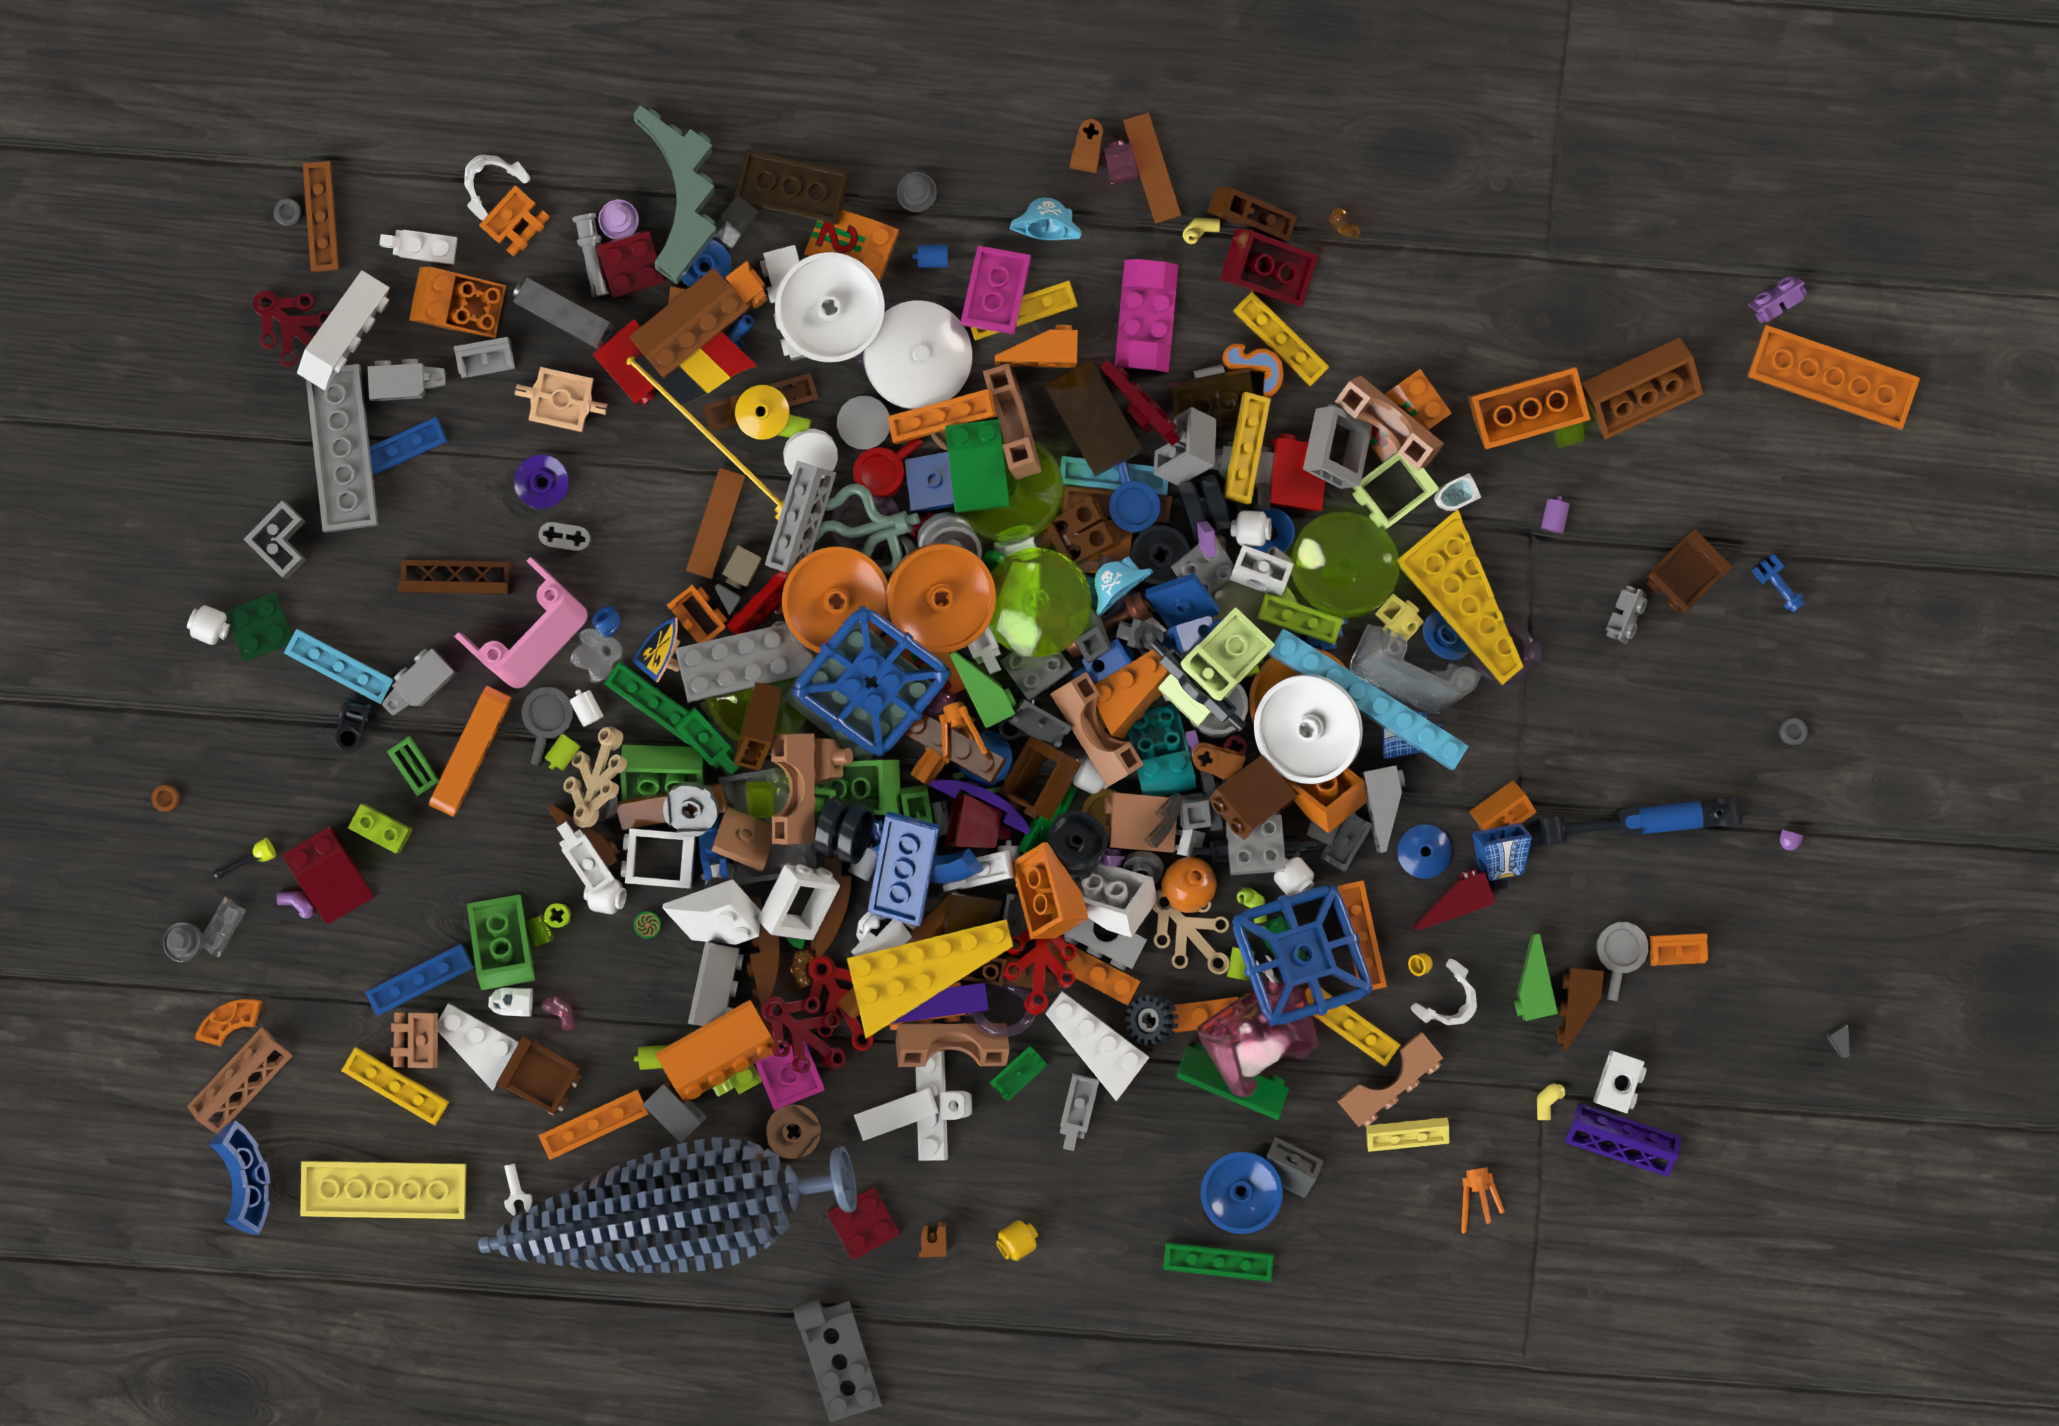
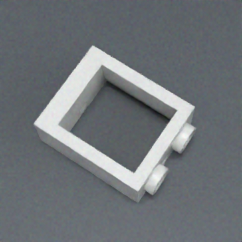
(687, 863)
(774, 913)

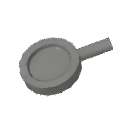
(1621, 949)

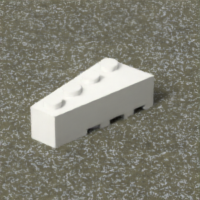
(1103, 1049)

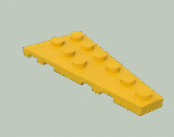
(1457, 587)
(908, 975)

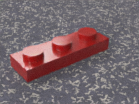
(760, 606)

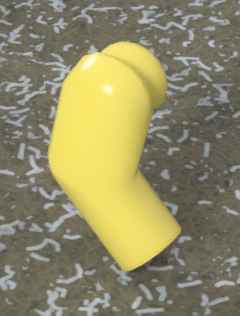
(1197, 228)
(1547, 1098)

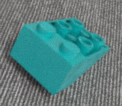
(1164, 752)

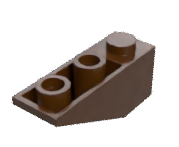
(1581, 998)

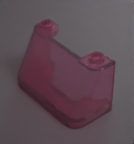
(1246, 1044)

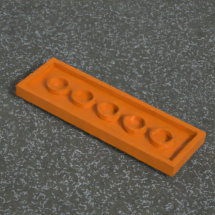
(1833, 377)

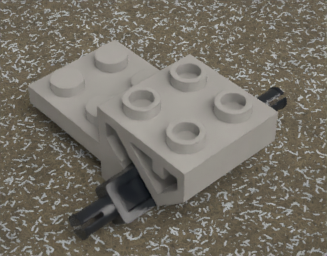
(1260, 852)

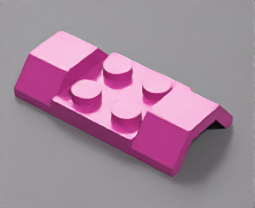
(1146, 315)

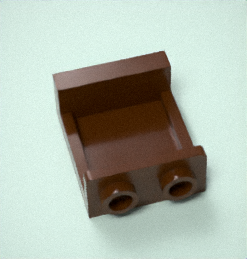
(1687, 572)
(1252, 797)
(540, 1075)

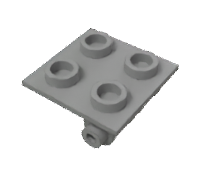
(1211, 571)
(1035, 673)

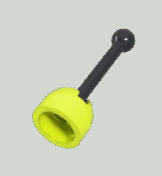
(262, 851)

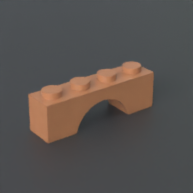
(1013, 420)
(1410, 437)
(1078, 705)
(797, 819)
(920, 1041)
(1417, 1058)

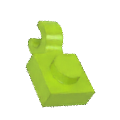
(741, 1081)

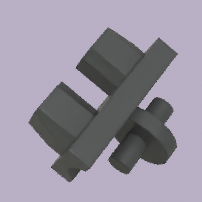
(1140, 634)

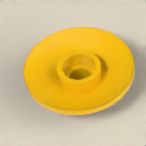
(774, 419)

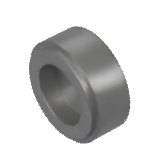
(287, 212)
(1793, 731)

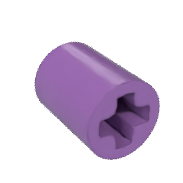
(1555, 515)

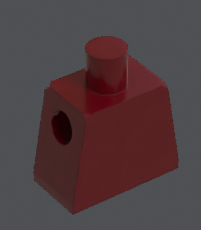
(974, 824)

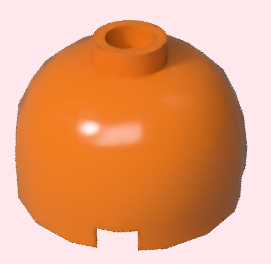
(1189, 884)

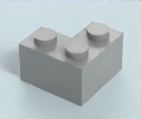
(1193, 451)
(272, 537)

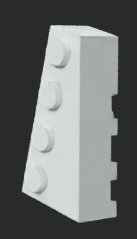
(343, 329)

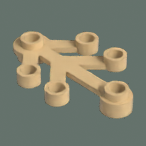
(587, 808)
(1187, 927)

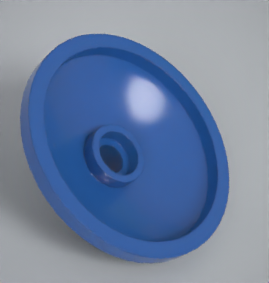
(1245, 1212)

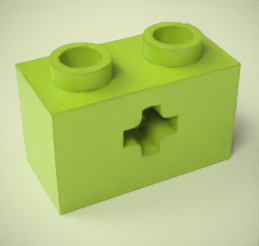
(380, 828)

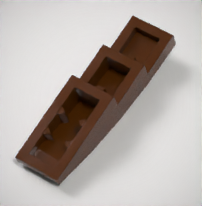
(796, 391)

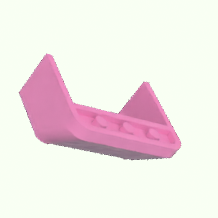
(541, 642)

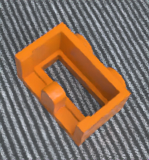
(748, 285)
(689, 622)

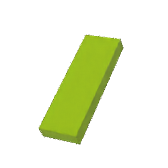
(1300, 618)

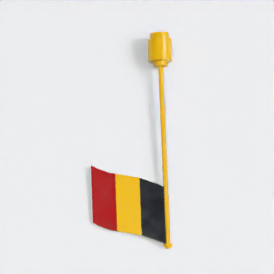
(699, 376)

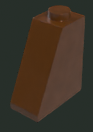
(758, 726)

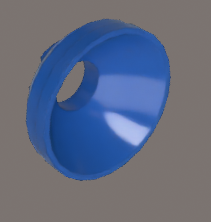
(1284, 529)

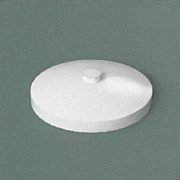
(829, 307)
(919, 355)
(1308, 728)

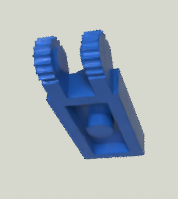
(709, 857)

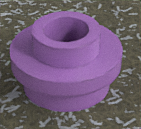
(1113, 857)

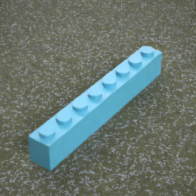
(1371, 701)

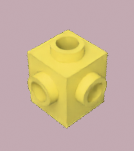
(1400, 616)

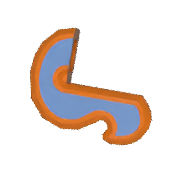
(1257, 361)

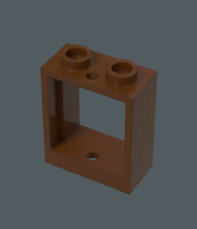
(1026, 769)

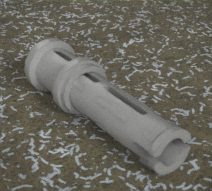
(588, 241)

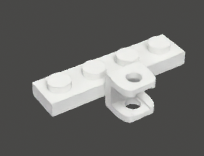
(933, 1130)

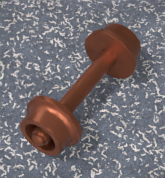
(1136, 608)

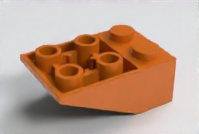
(457, 302)

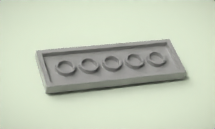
(342, 452)
(740, 661)

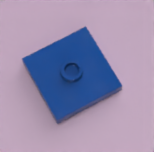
(929, 482)
(1182, 600)

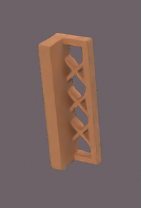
(234, 1078)

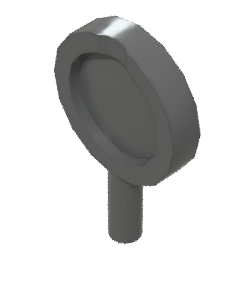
(547, 715)

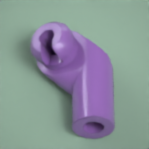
(298, 900)

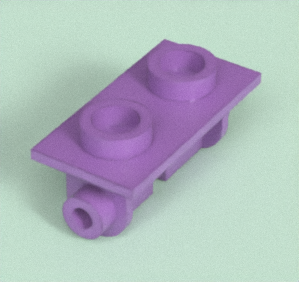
(1787, 291)

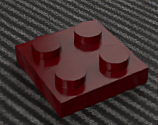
(630, 263)
(866, 1226)

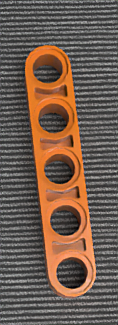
(470, 751)

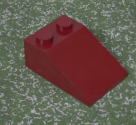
(1268, 267)
(328, 875)
(1459, 898)

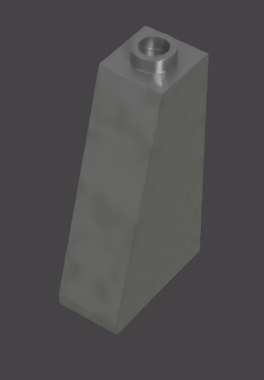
(563, 313)

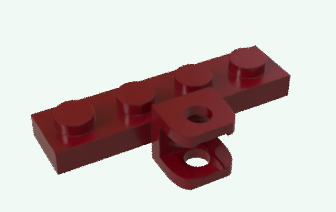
(1143, 407)

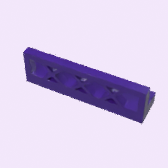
(1626, 1136)

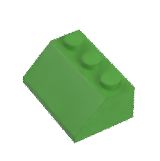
(658, 769)

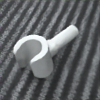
(1269, 973)

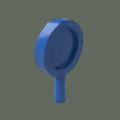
(1134, 503)

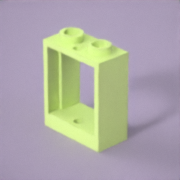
(1377, 516)

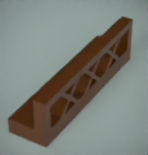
(449, 587)

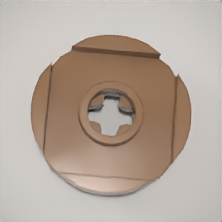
(792, 1116)

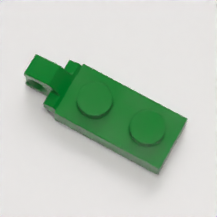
(706, 740)

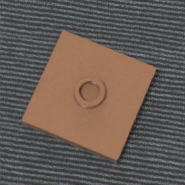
(743, 839)

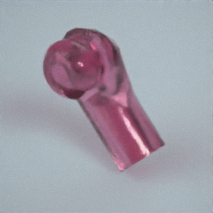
(562, 1009)

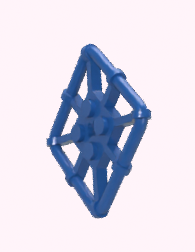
(873, 698)
(1292, 969)

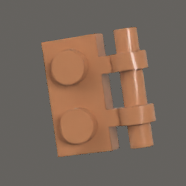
(422, 1040)

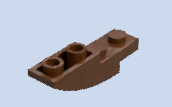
(837, 909)
(766, 963)
(993, 974)

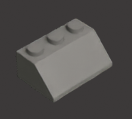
(715, 982)

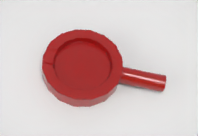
(883, 469)

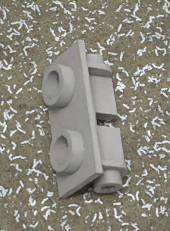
(1625, 624)

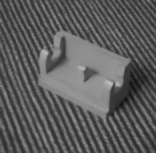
(484, 357)

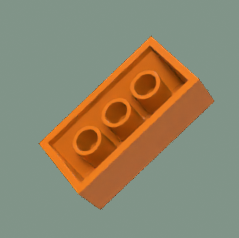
(1529, 407)
(717, 1051)

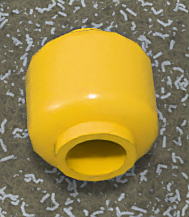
(1017, 1240)

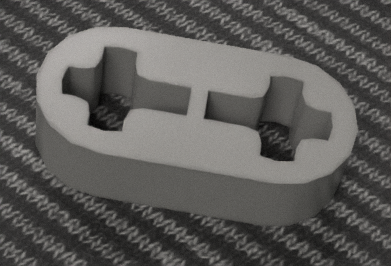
(565, 530)

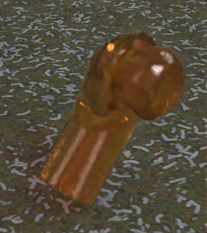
(1344, 228)
(798, 967)

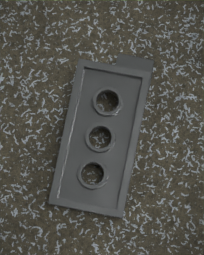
(812, 1323)

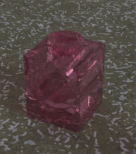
(1120, 162)

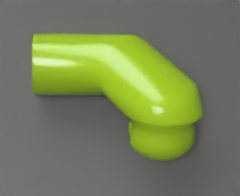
(1251, 899)

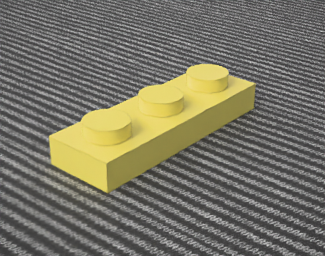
(1407, 1134)

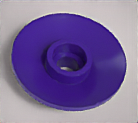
(527, 479)

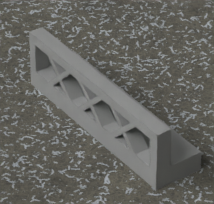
(797, 516)

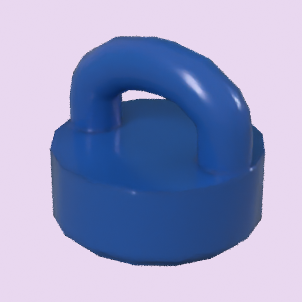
(606, 621)

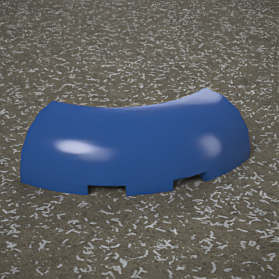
(950, 867)
(248, 1177)

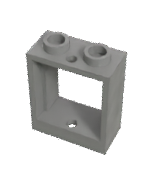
(1320, 443)

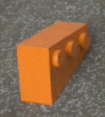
(1130, 692)

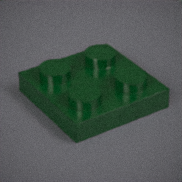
(259, 626)

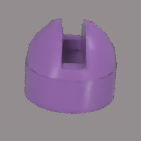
(1790, 840)

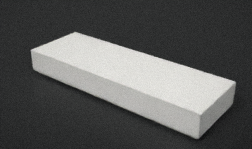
(896, 1114)

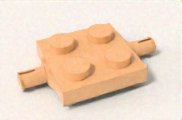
(561, 399)

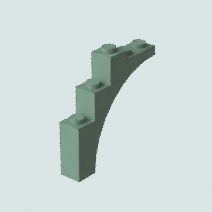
(685, 157)

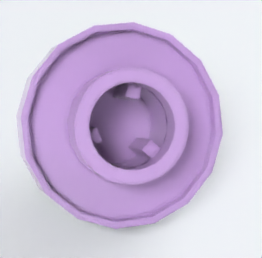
(618, 219)

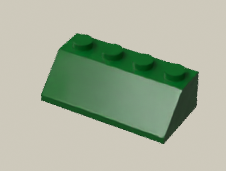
(1198, 1069)

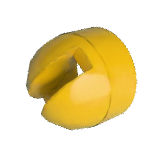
(1420, 964)

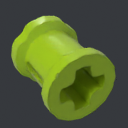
(549, 913)

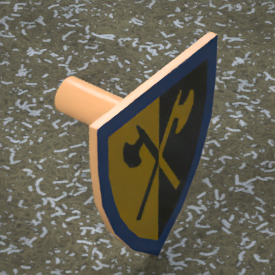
(658, 649)

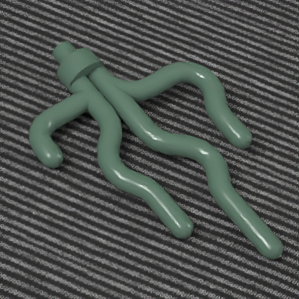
(885, 526)

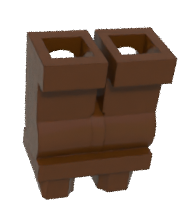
(1080, 532)

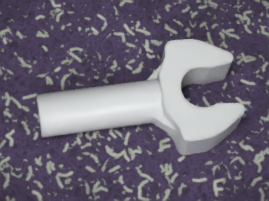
(515, 1190)

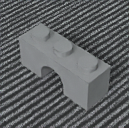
(1122, 949)

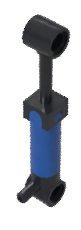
(1648, 820)

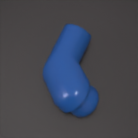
(740, 330)

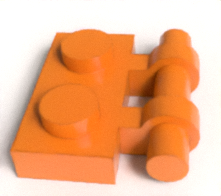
(508, 215)

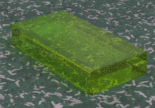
(760, 799)

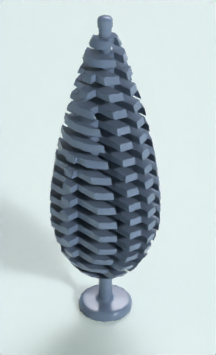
(672, 1210)

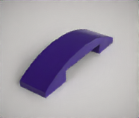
(1010, 815)

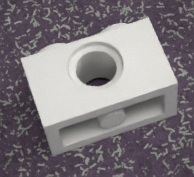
(1261, 571)
(1606, 1092)

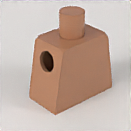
(829, 760)

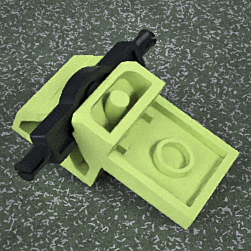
(1213, 669)

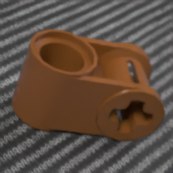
(1085, 150)
(1222, 762)

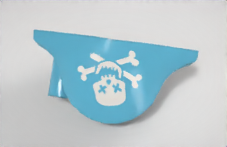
(1046, 221)
(1116, 580)

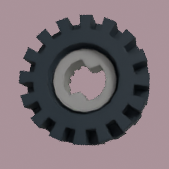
(1158, 1008)

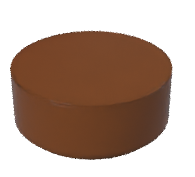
(165, 798)

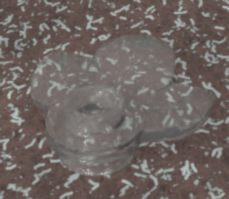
(592, 654)

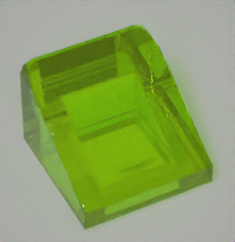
(1569, 435)
(539, 930)

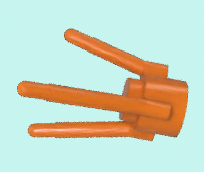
(957, 716)
(1479, 1181)

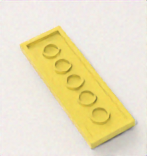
(383, 1189)

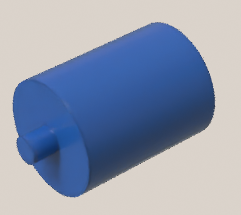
(932, 256)

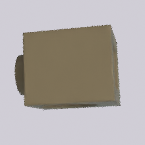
(741, 567)

